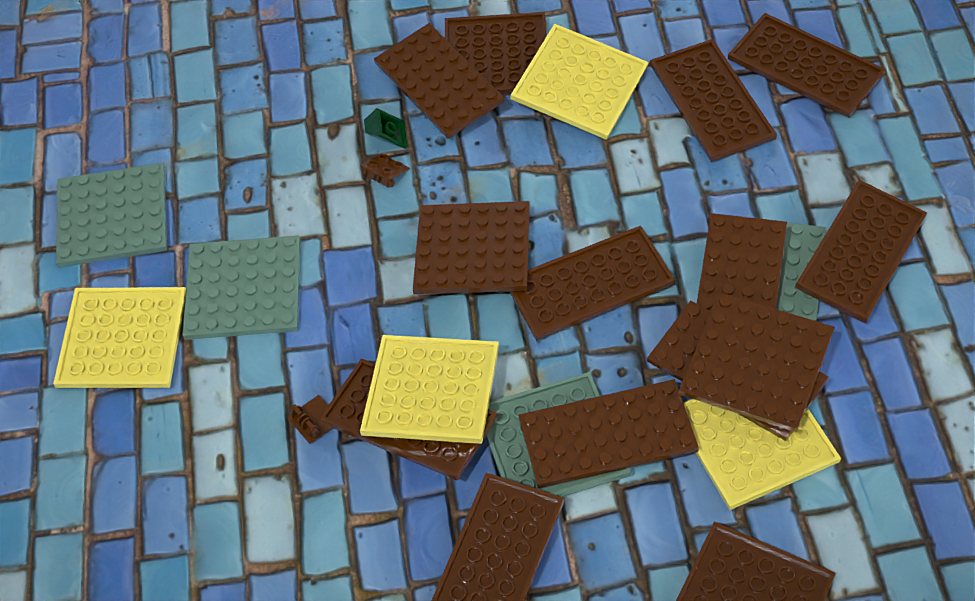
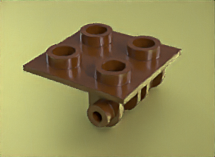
(383, 169)
(307, 419)

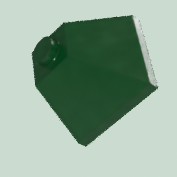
(386, 128)

